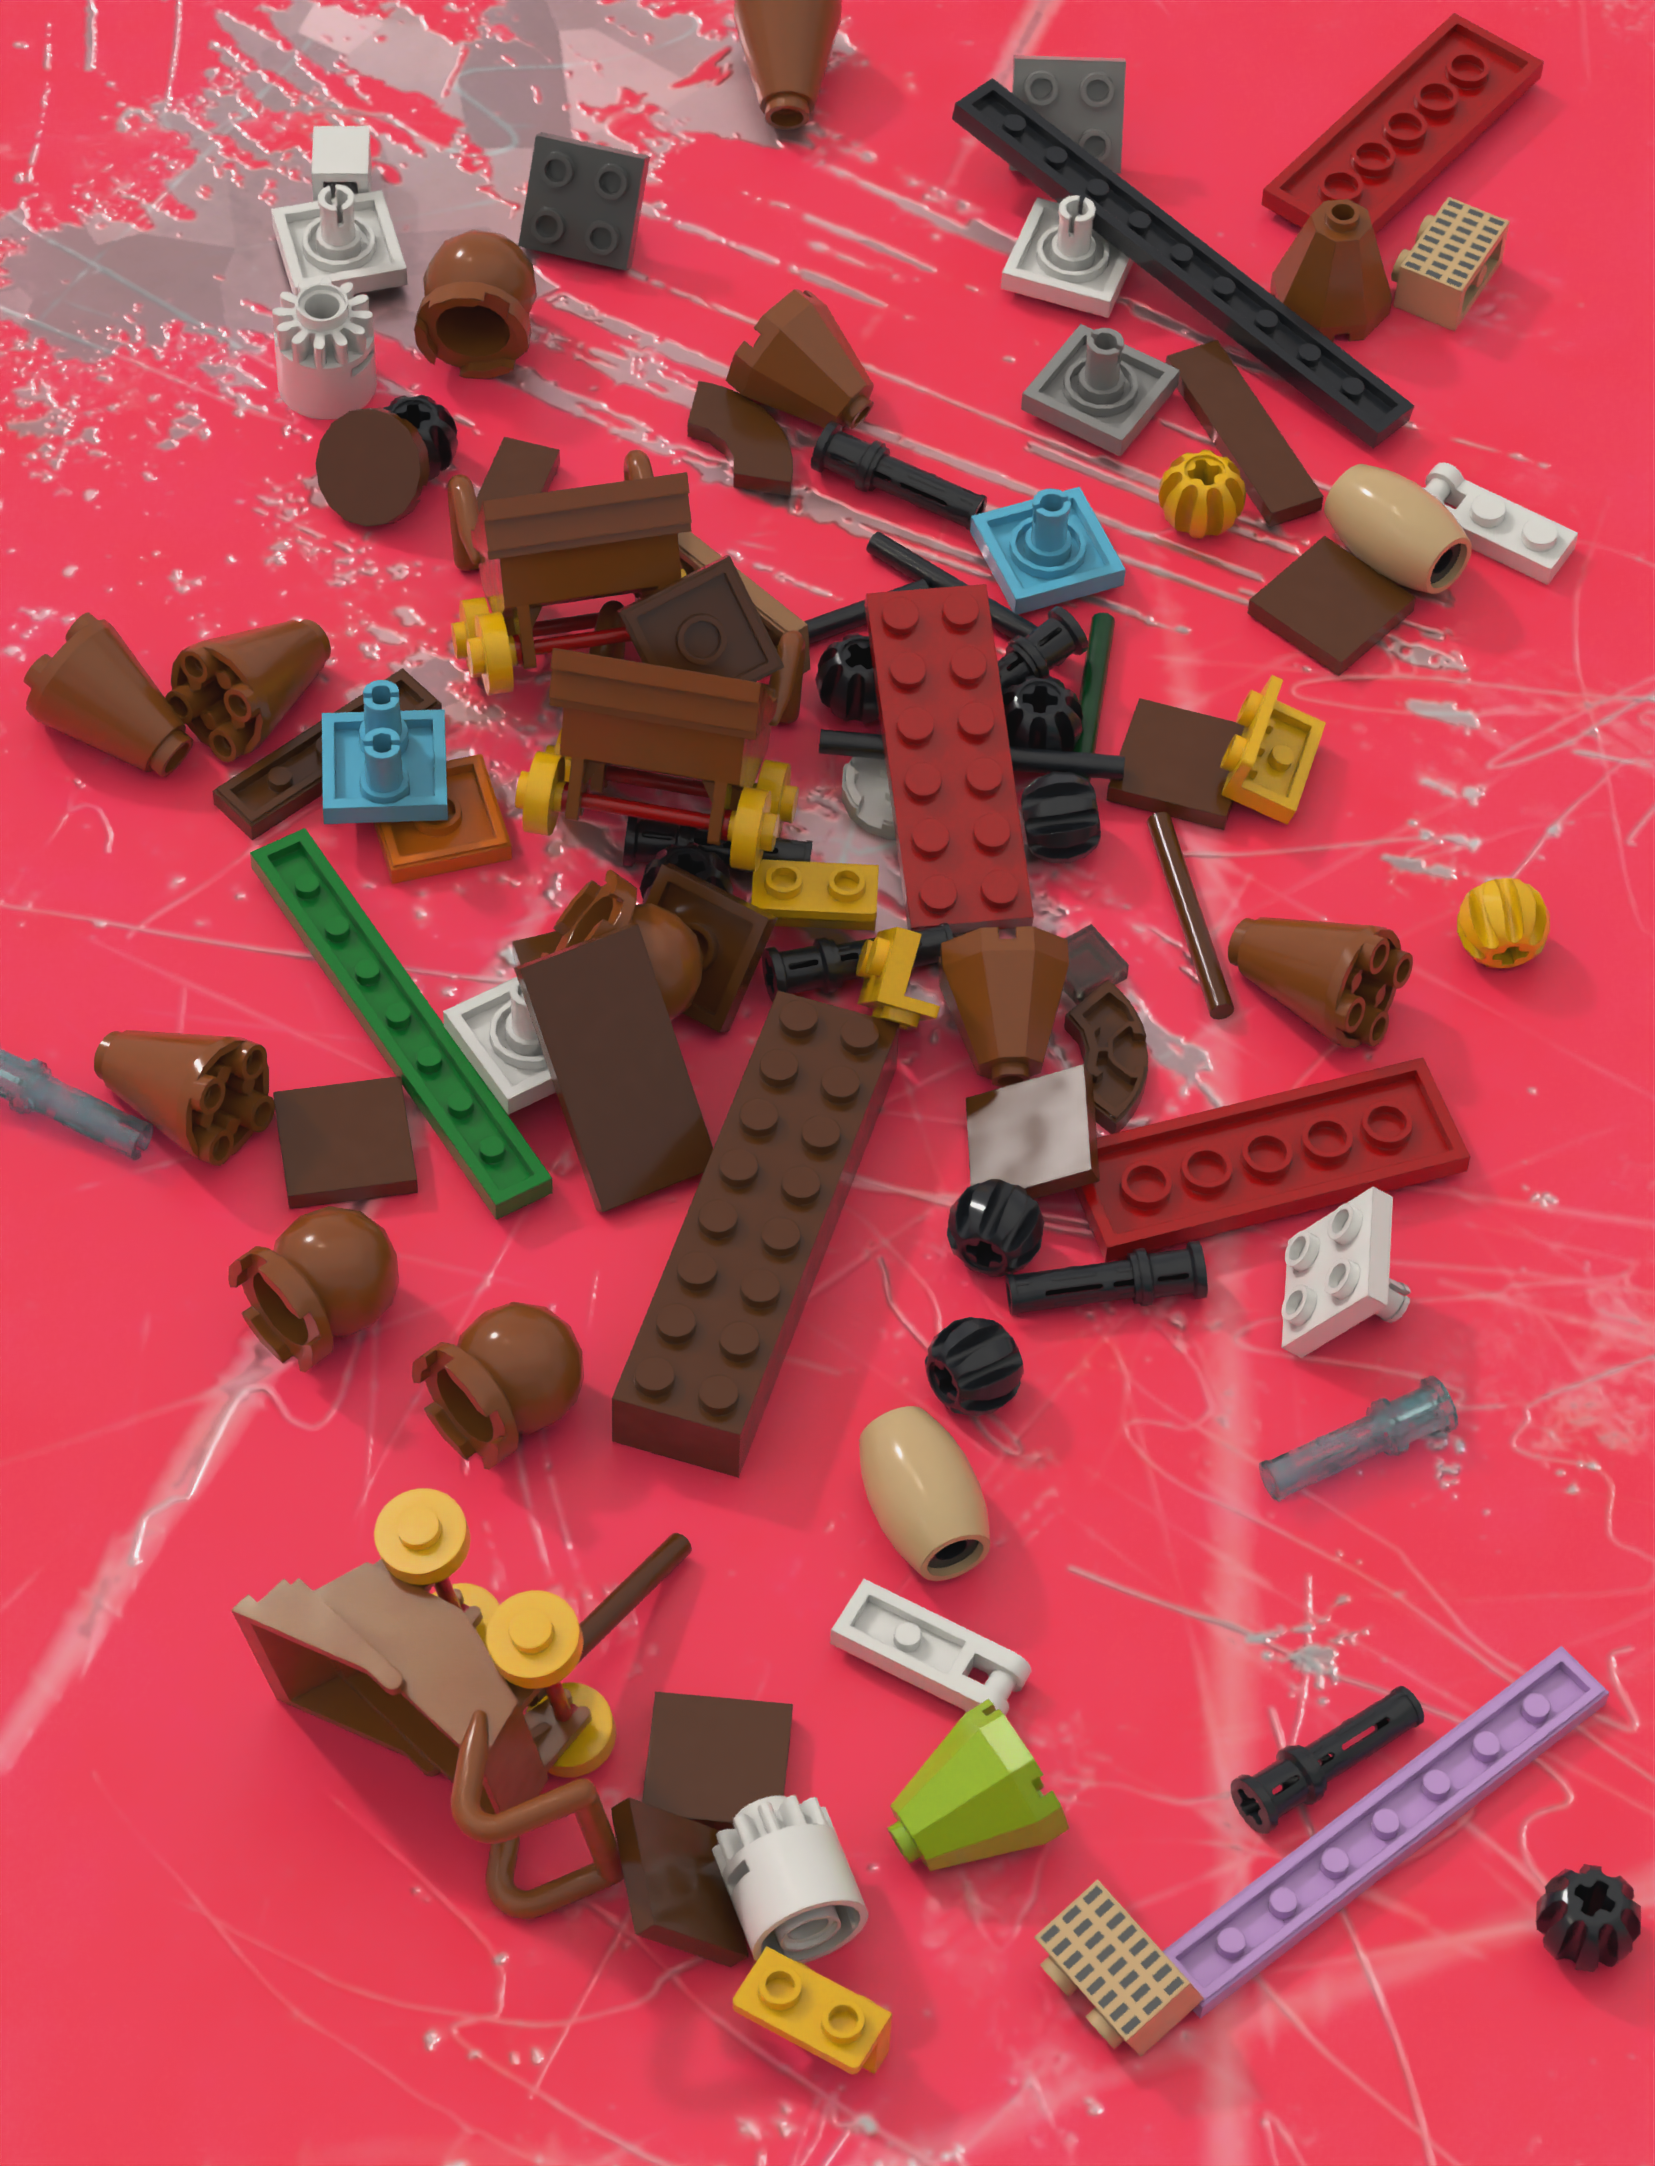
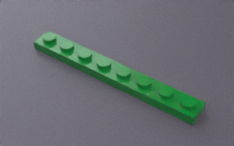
(402, 1024)

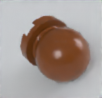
(477, 305)
(668, 940)
(321, 1281)
(504, 1378)

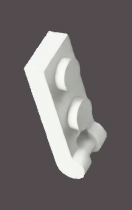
(1503, 527)
(927, 1649)

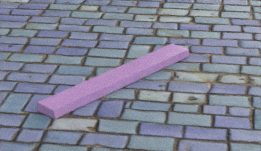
(1385, 1827)

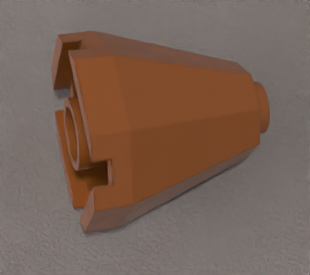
(1335, 273)
(803, 365)
(1004, 997)

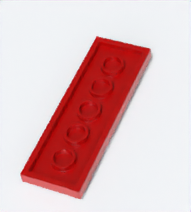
(1408, 125)
(948, 759)
(1270, 1158)

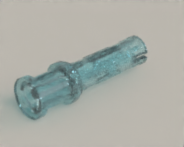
(33, 1088)
(1385, 1428)

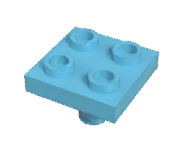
(1047, 550)

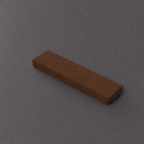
(1245, 433)
(293, 772)

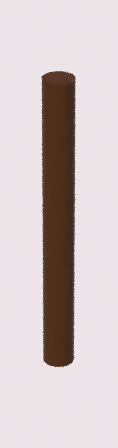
(1190, 916)
(630, 1594)

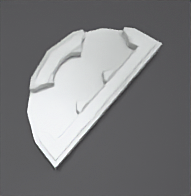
(868, 796)

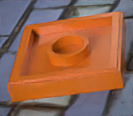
(468, 839)

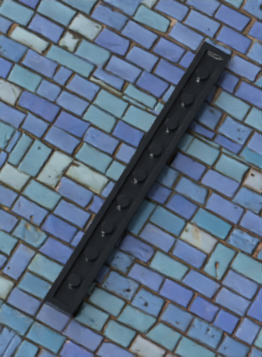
(1185, 264)

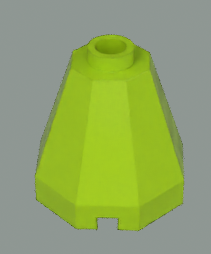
(975, 1797)

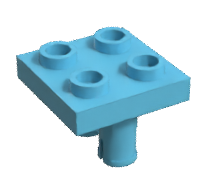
(384, 761)

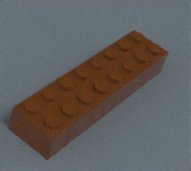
(755, 1235)

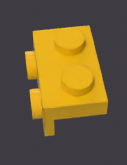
(1272, 755)
(817, 894)
(886, 970)
(815, 2013)

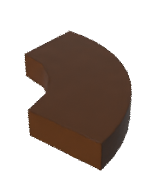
(745, 436)
(1113, 1052)

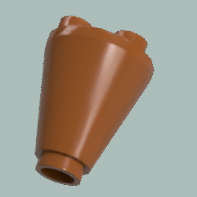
(787, 53)
(245, 683)
(106, 699)
(1325, 973)
(191, 1086)

